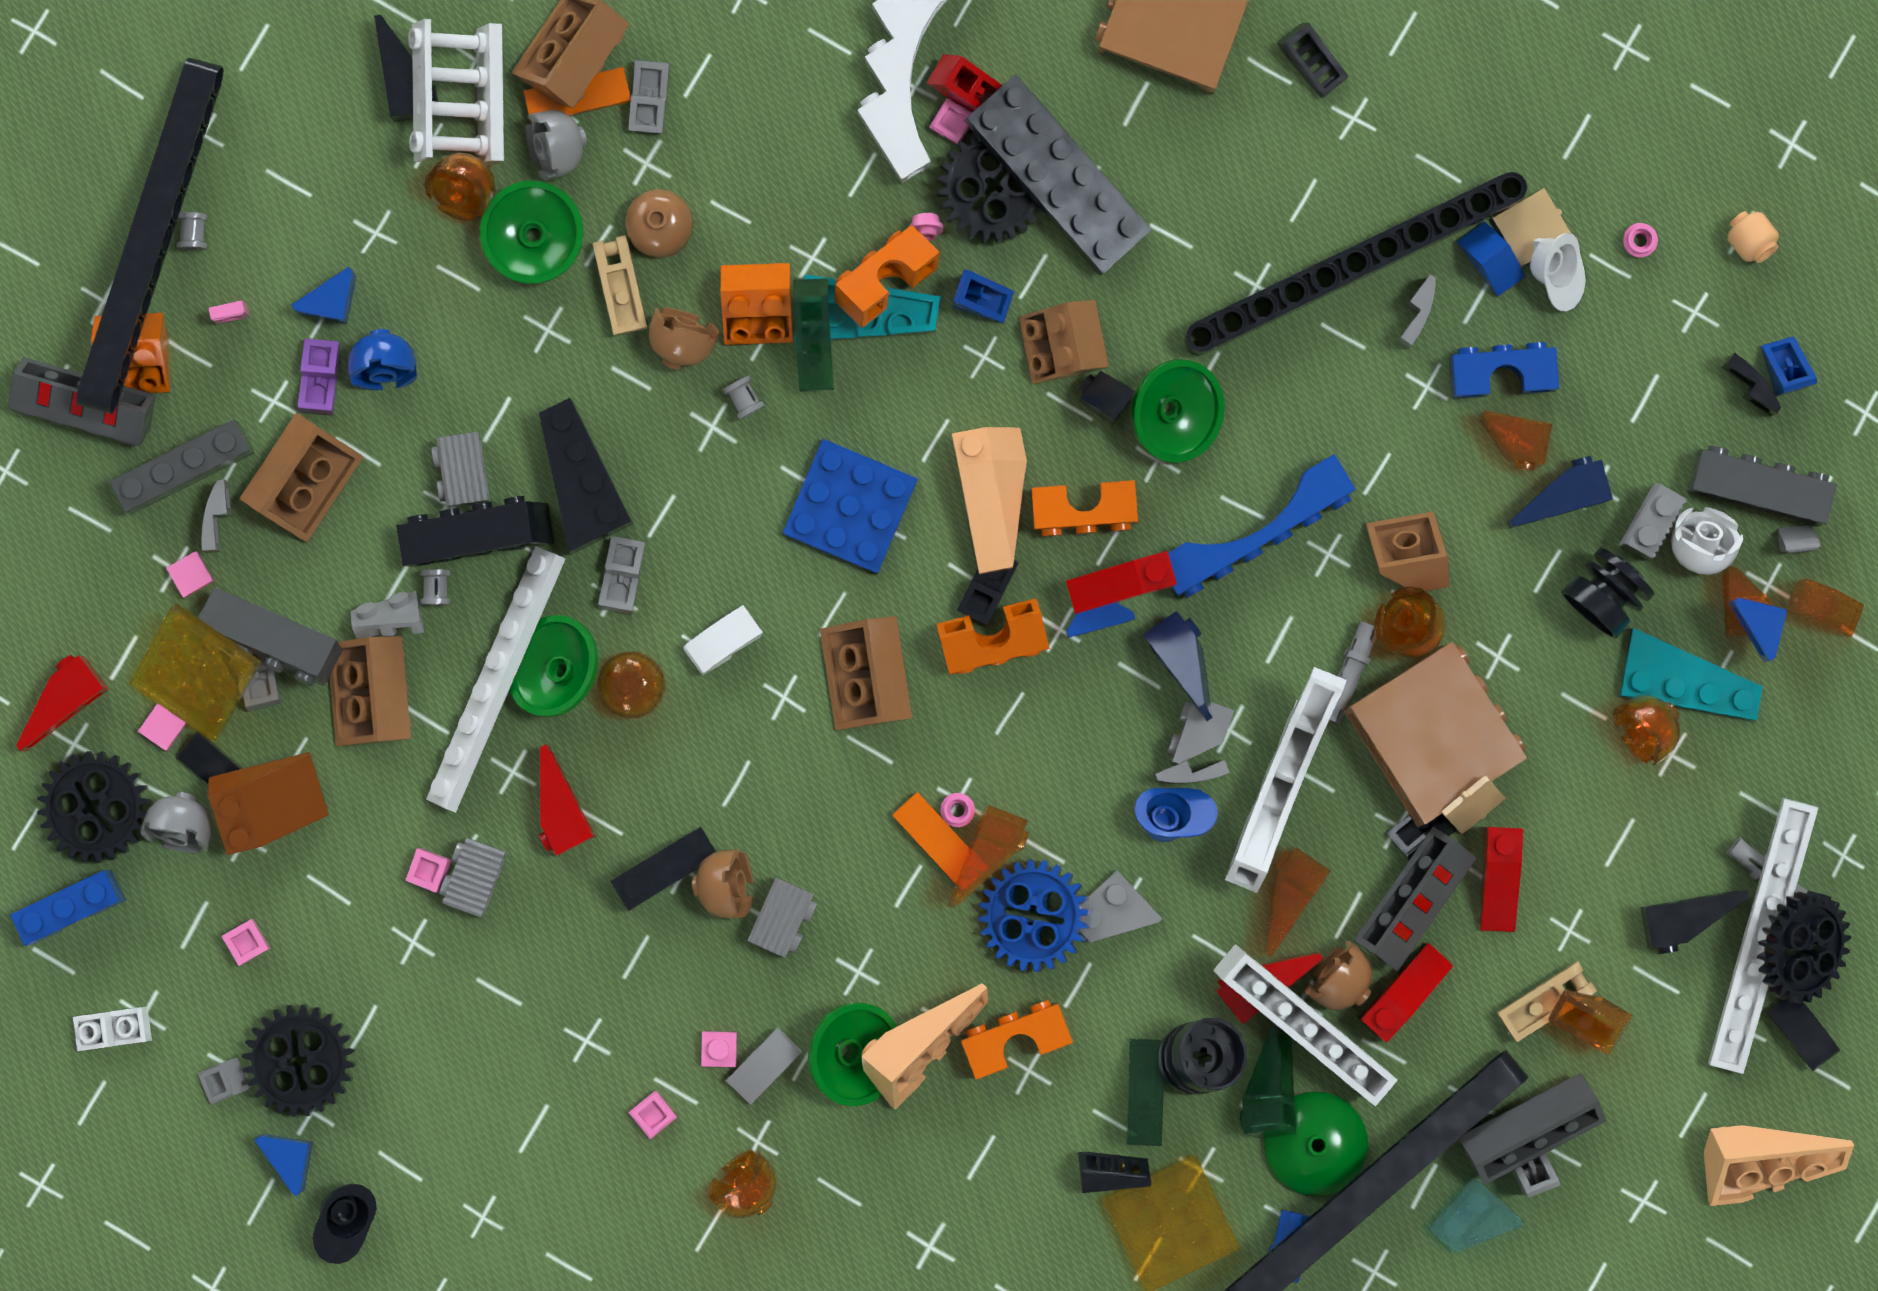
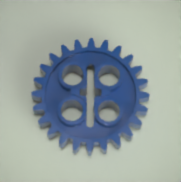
(1028, 945)

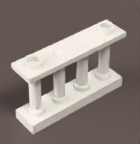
(486, 77)

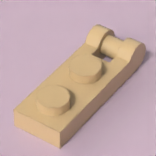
(620, 287)
(1536, 1006)

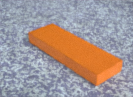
(604, 91)
(933, 835)

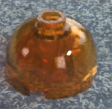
(461, 185)
(1410, 623)
(631, 685)
(1649, 726)
(745, 1187)

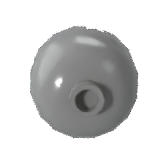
(555, 142)
(179, 823)

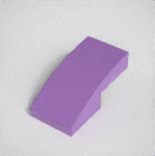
(319, 376)

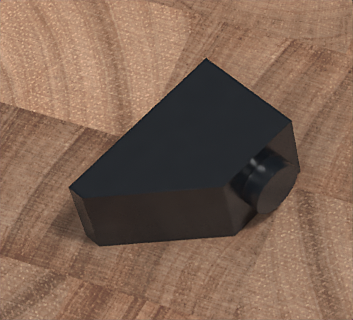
(1105, 396)

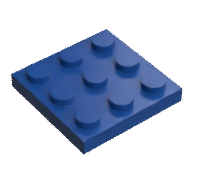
(850, 506)

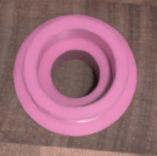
(927, 225)
(1640, 229)
(969, 810)

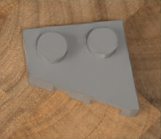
(385, 616)
(1116, 909)

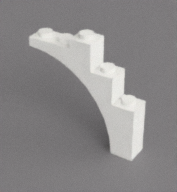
(890, 114)
(1284, 779)

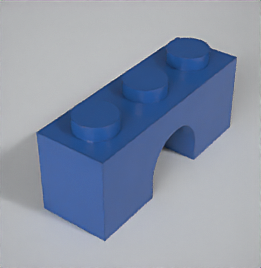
(1534, 367)
(67, 907)

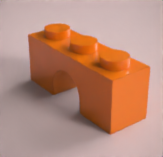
(903, 256)
(1054, 512)
(1020, 636)
(986, 1046)

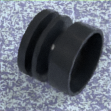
(1608, 592)
(1219, 1051)

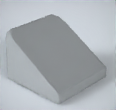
(1797, 539)
(223, 1080)

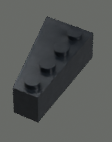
(474, 532)

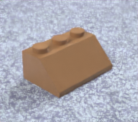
(570, 49)
(301, 477)
(865, 673)
(370, 692)

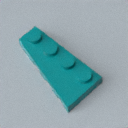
(905, 314)
(1685, 679)

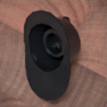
(343, 1223)

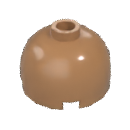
(659, 223)
(680, 338)
(722, 884)
(1341, 979)

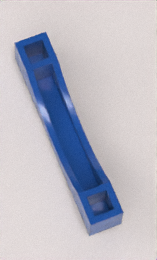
(1318, 488)

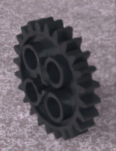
(967, 168)
(69, 826)
(1791, 960)
(267, 1065)

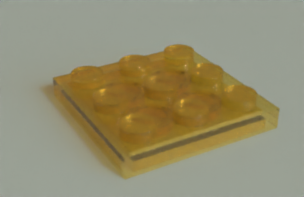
(195, 672)
(1171, 1224)

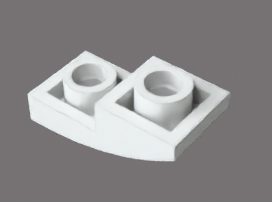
(722, 640)
(112, 1028)

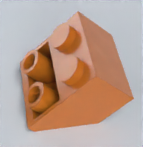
(756, 303)
(150, 362)

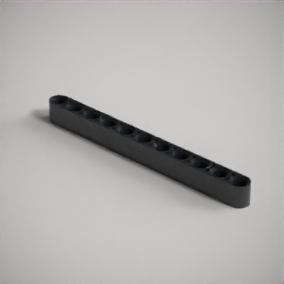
(150, 236)
(1367, 251)
(1384, 1177)

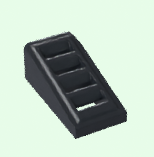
(1294, 56)
(1112, 1172)

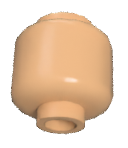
(1753, 236)

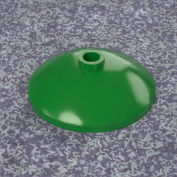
(523, 209)
(1192, 415)
(540, 682)
(841, 1076)
(1344, 1151)

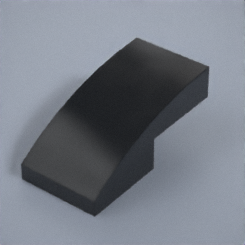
(1759, 392)
(985, 594)
(1804, 1033)

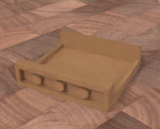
(1174, 35)
(1435, 732)

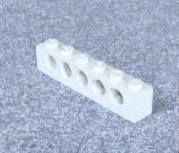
(1305, 1025)

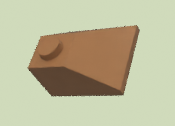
(1410, 551)

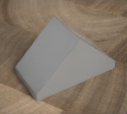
(1536, 1176)

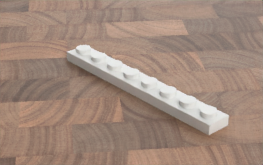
(495, 679)
(1776, 882)

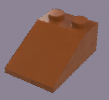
(266, 802)

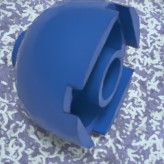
(380, 360)

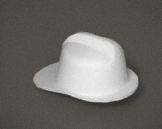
(1560, 268)

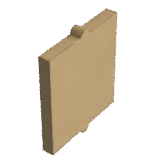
(1528, 221)
(1473, 804)

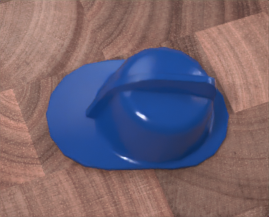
(1175, 813)

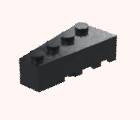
(583, 486)

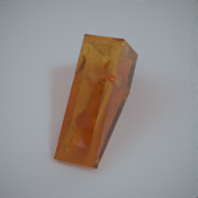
(993, 843)
(1292, 890)

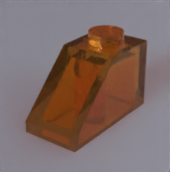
(1518, 438)
(1738, 586)
(1825, 606)
(1591, 1019)

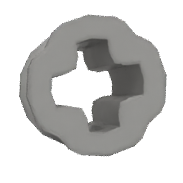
(192, 231)
(744, 397)
(429, 577)

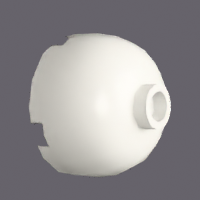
(1705, 540)

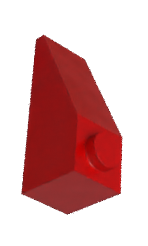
(962, 82)
(1121, 582)
(64, 696)
(559, 810)
(1500, 878)
(1284, 970)
(1405, 993)

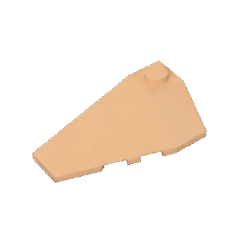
(992, 483)
(904, 1052)
(1755, 1158)

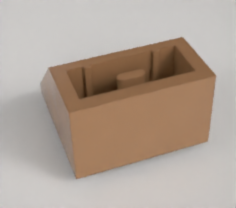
(1063, 341)

